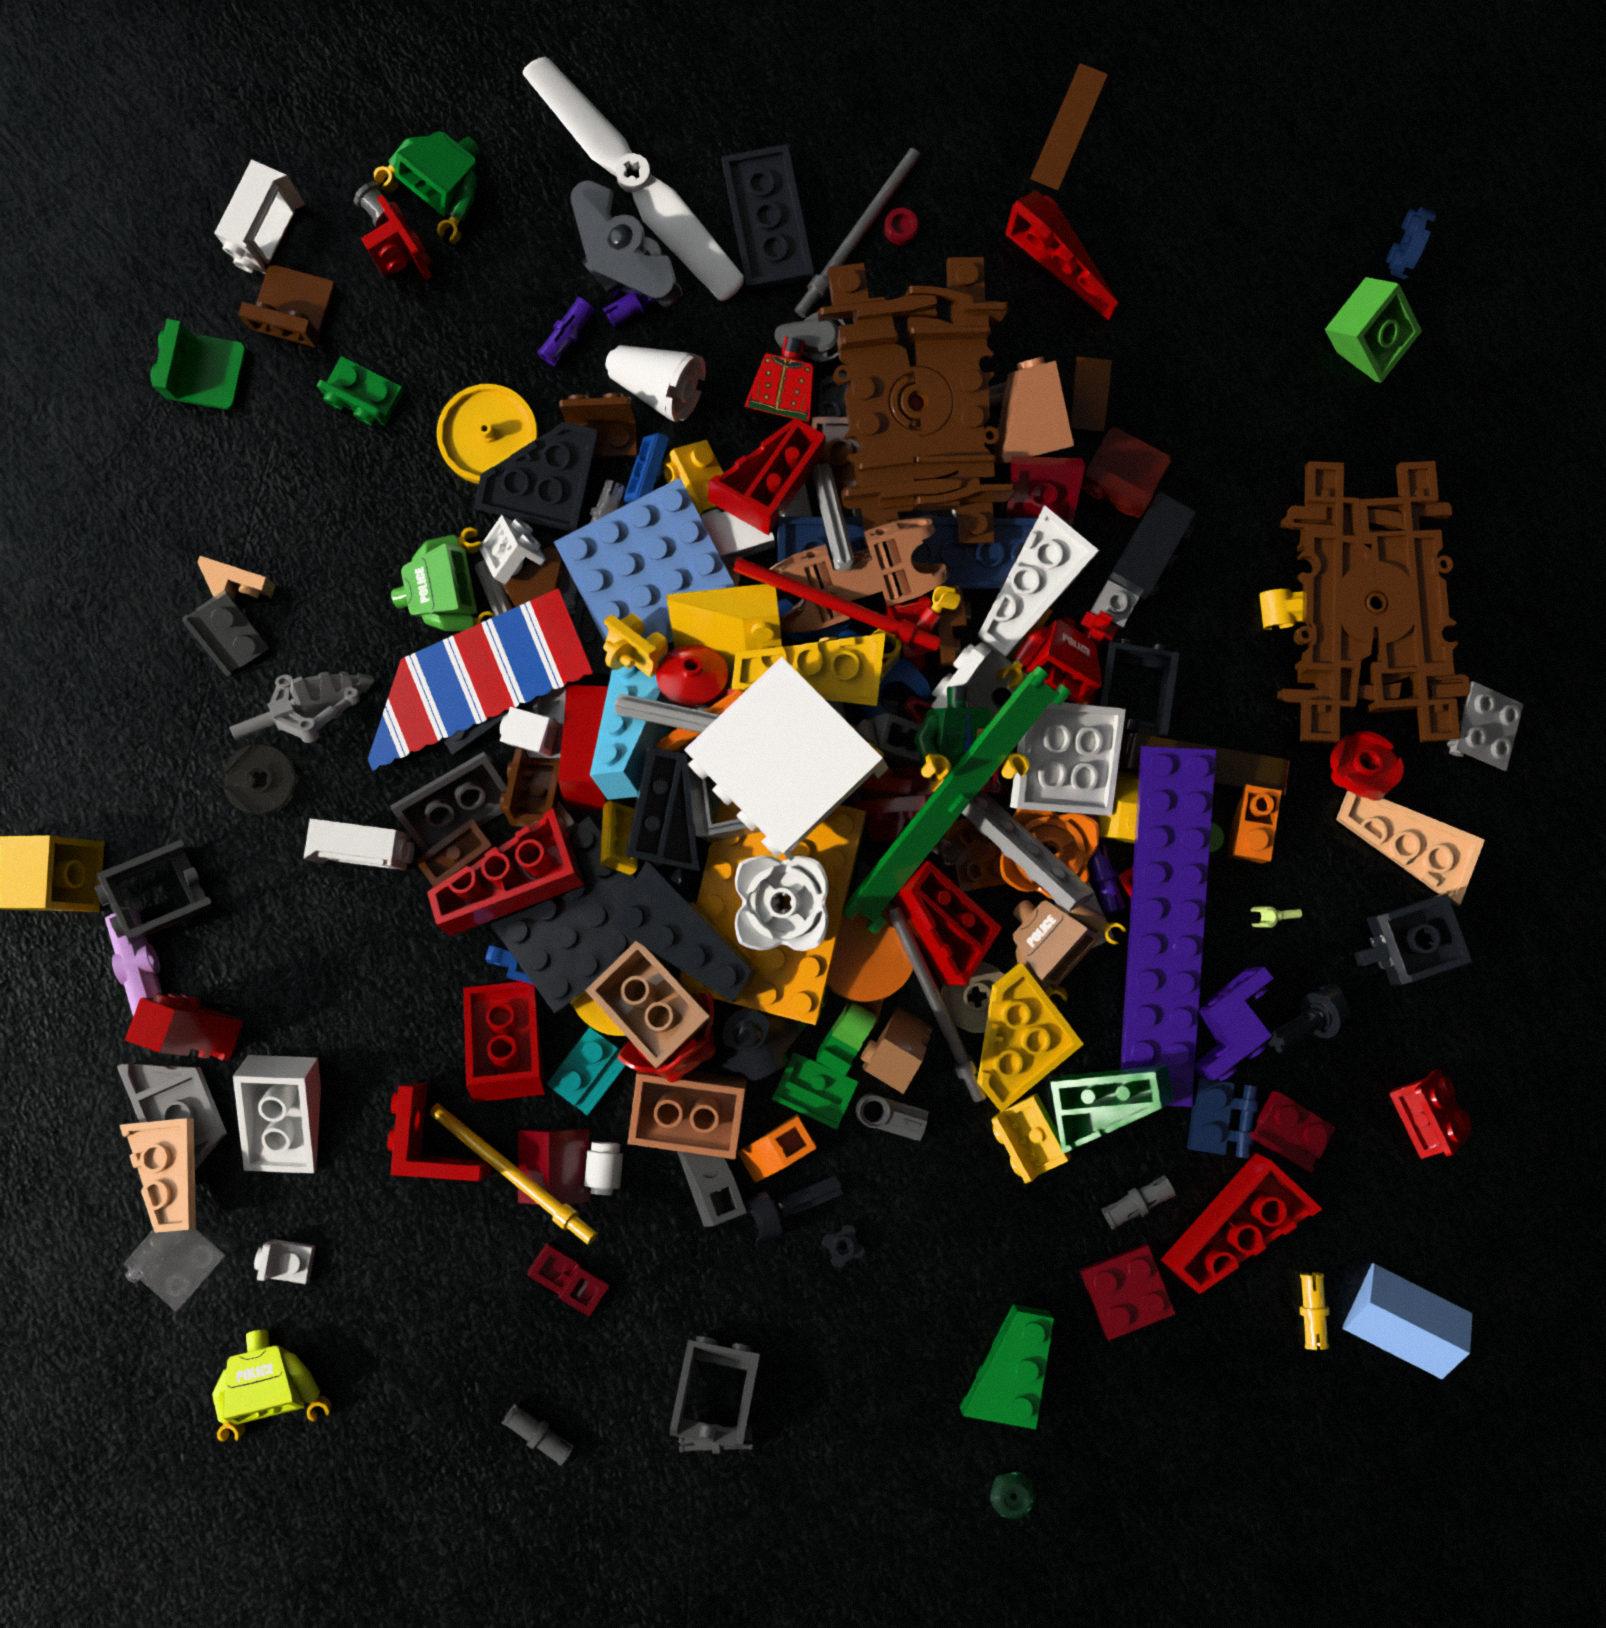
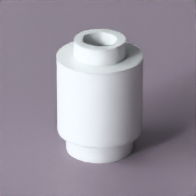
(603, 1168)

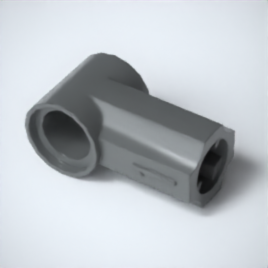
(894, 1116)

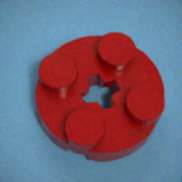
(1357, 779)

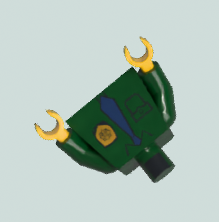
(950, 733)

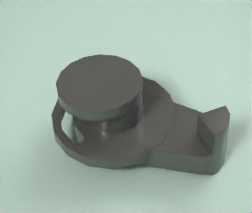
(818, 336)

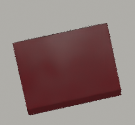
(555, 1162)

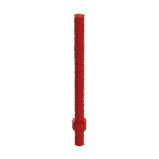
(903, 630)

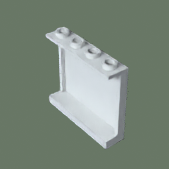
(783, 758)

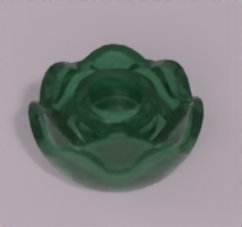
(1005, 1486)

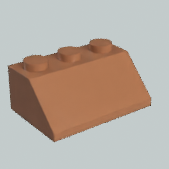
(688, 1115)

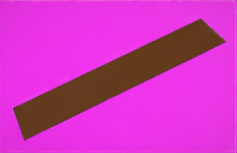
(1068, 126)

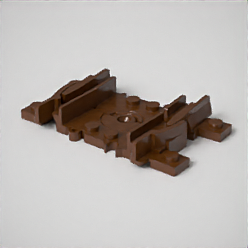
(908, 447)
(1364, 553)

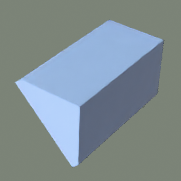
(1410, 1322)

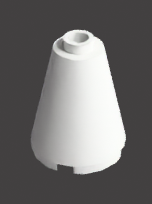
(659, 377)

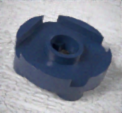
(1412, 244)

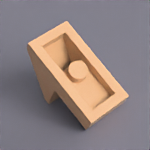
(234, 580)

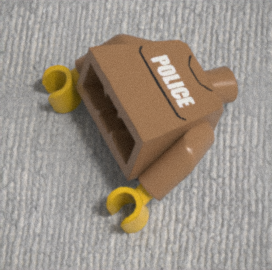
(1056, 940)

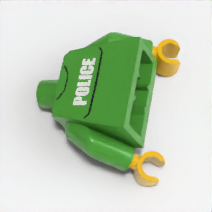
(440, 584)

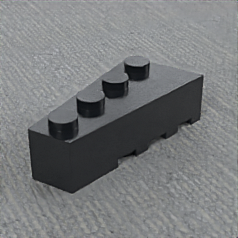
(675, 928)

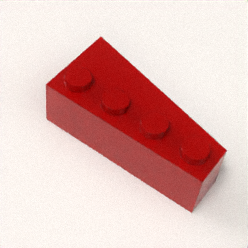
(509, 878)

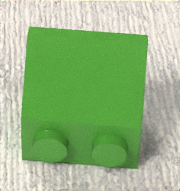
(1374, 327)

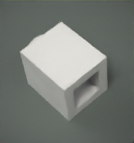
(529, 731)

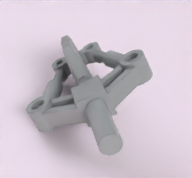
(307, 704)

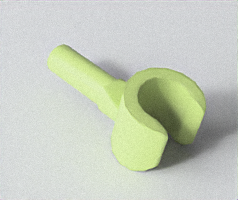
(1270, 915)

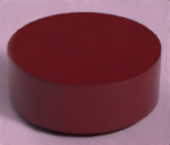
(901, 226)

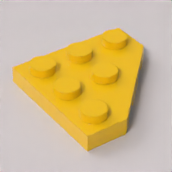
(1021, 1038)

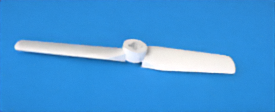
(656, 202)

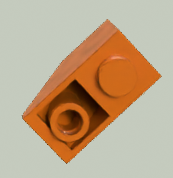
(1254, 825)
(777, 1149)

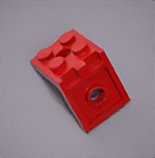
(407, 1142)

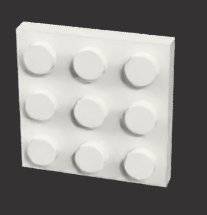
(1071, 760)

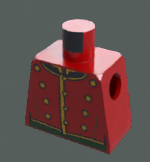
(784, 383)

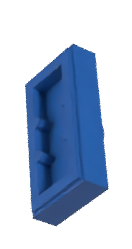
(647, 467)

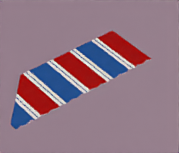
(479, 676)

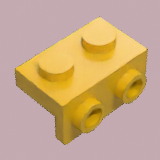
(695, 467)
(1029, 1138)

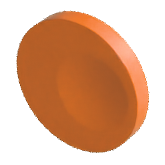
(867, 963)

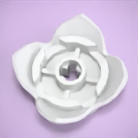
(760, 921)

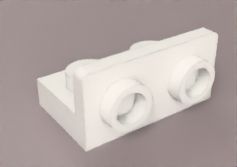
(508, 546)

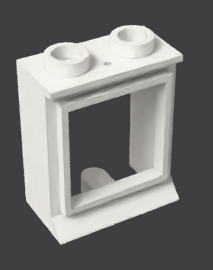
(258, 216)
(358, 845)

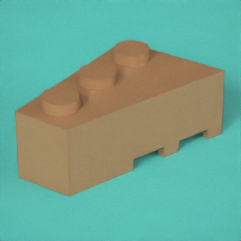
(897, 1050)

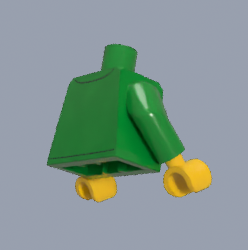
(438, 173)

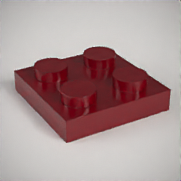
(1047, 483)
(1127, 1291)

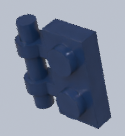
(1212, 1114)

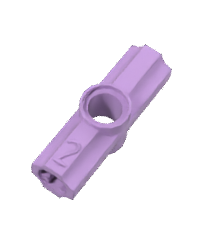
(135, 964)

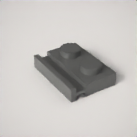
(225, 632)

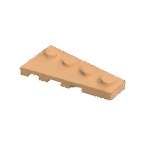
(1419, 844)

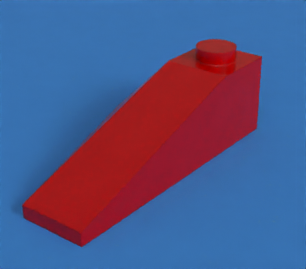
(1048, 237)

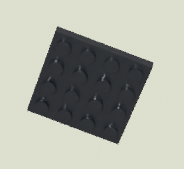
(568, 937)

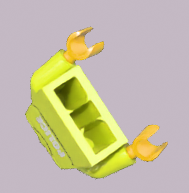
(263, 1385)

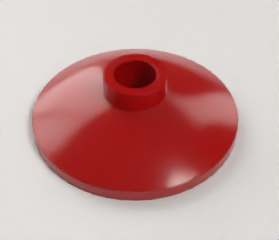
(695, 686)

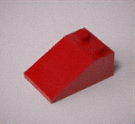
(502, 1042)

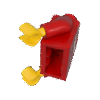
(924, 615)
(1064, 655)

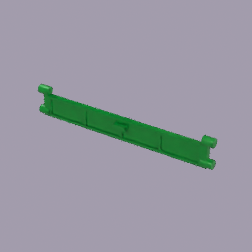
(952, 797)

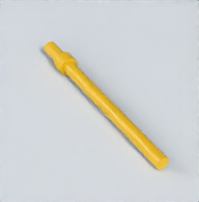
(562, 1214)

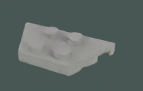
(172, 1094)

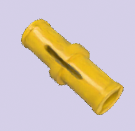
(1314, 1310)

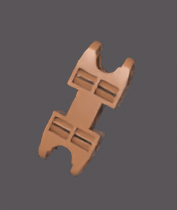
(869, 575)

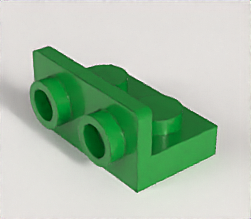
(361, 391)

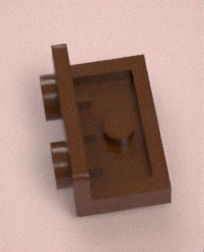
(530, 789)

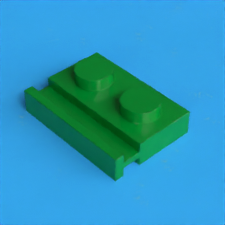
(815, 1090)

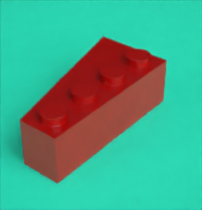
(1239, 1223)

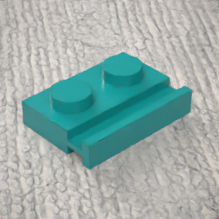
(587, 1071)

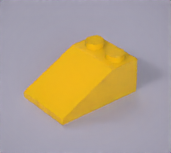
(726, 619)

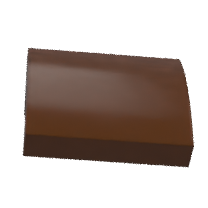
(453, 853)

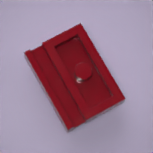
(1292, 1131)

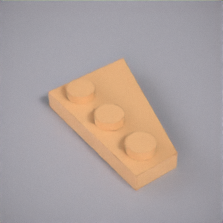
(167, 1170)

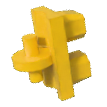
(629, 649)

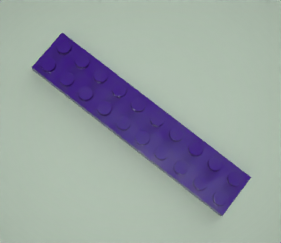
(1168, 913)

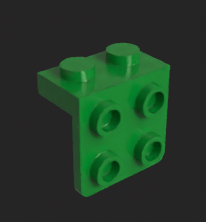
(197, 367)

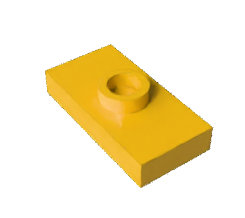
(614, 838)

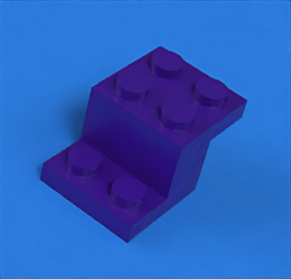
(1233, 1024)

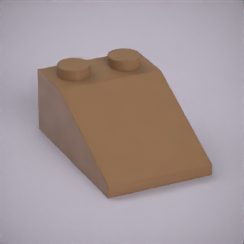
(648, 1003)

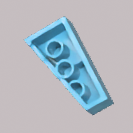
(623, 739)

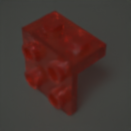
(1125, 472)

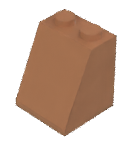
(1032, 413)

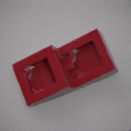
(568, 1279)

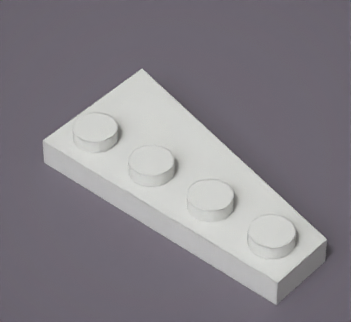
(1041, 573)

